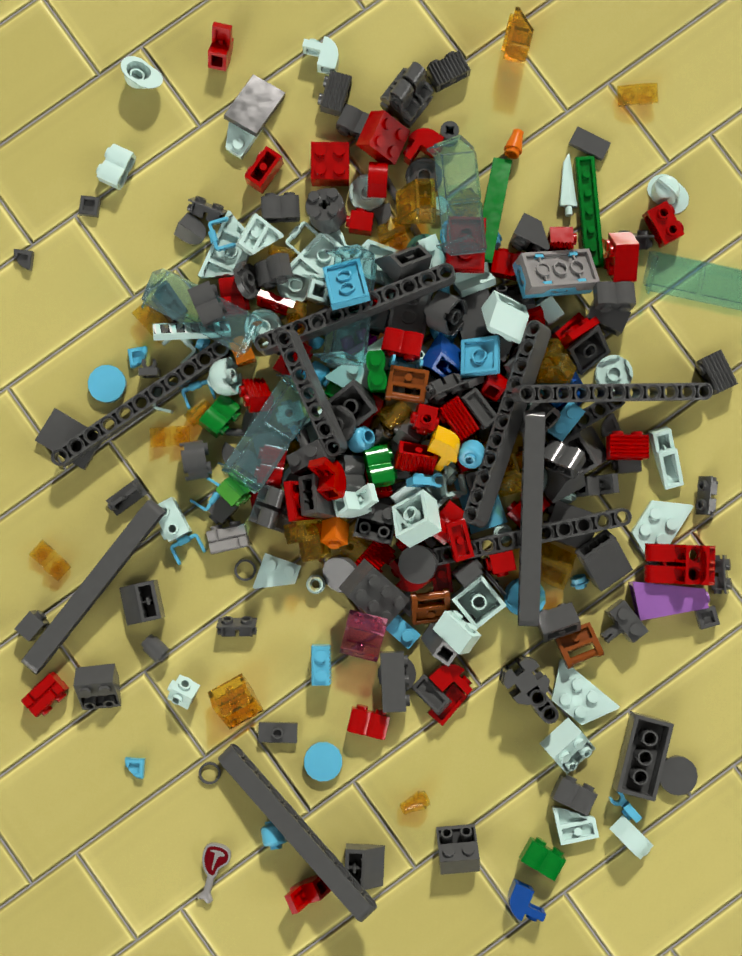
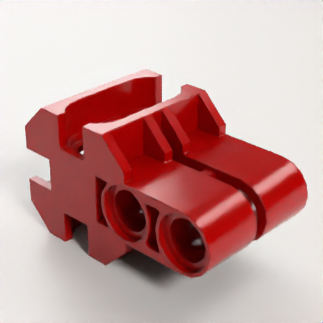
(679, 574)

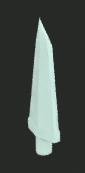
(567, 194)

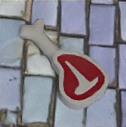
(214, 858)

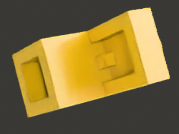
(445, 445)

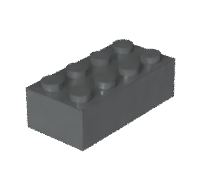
(642, 756)

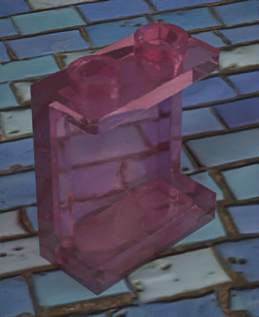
(363, 635)

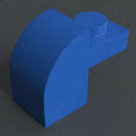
(519, 901)

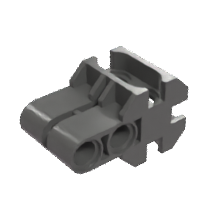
(408, 95)
(270, 509)
(527, 685)

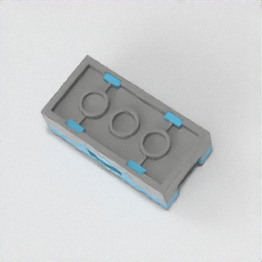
(555, 273)

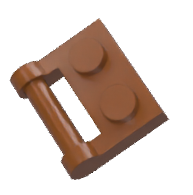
(407, 378)
(429, 612)
(578, 640)

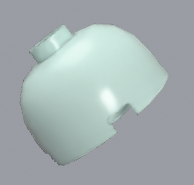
(224, 377)

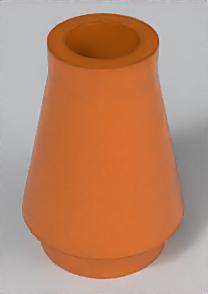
(514, 145)

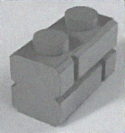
(228, 538)

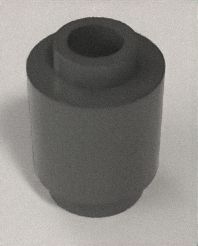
(155, 648)

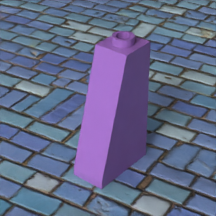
(662, 600)

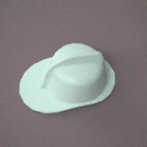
(140, 74)
(667, 188)

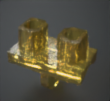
(395, 234)
(297, 312)

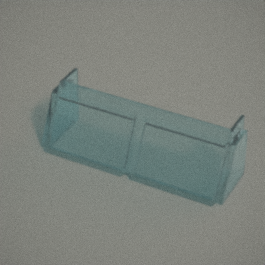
(459, 197)
(693, 280)
(169, 295)
(350, 343)
(268, 436)

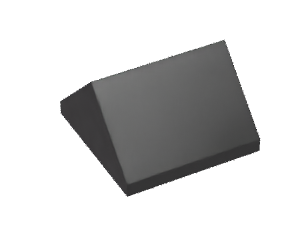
(588, 350)
(357, 400)

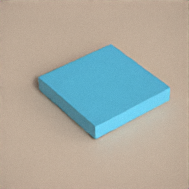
(480, 356)

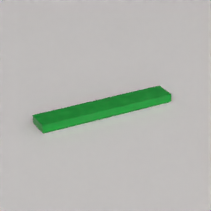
(494, 202)
(589, 208)

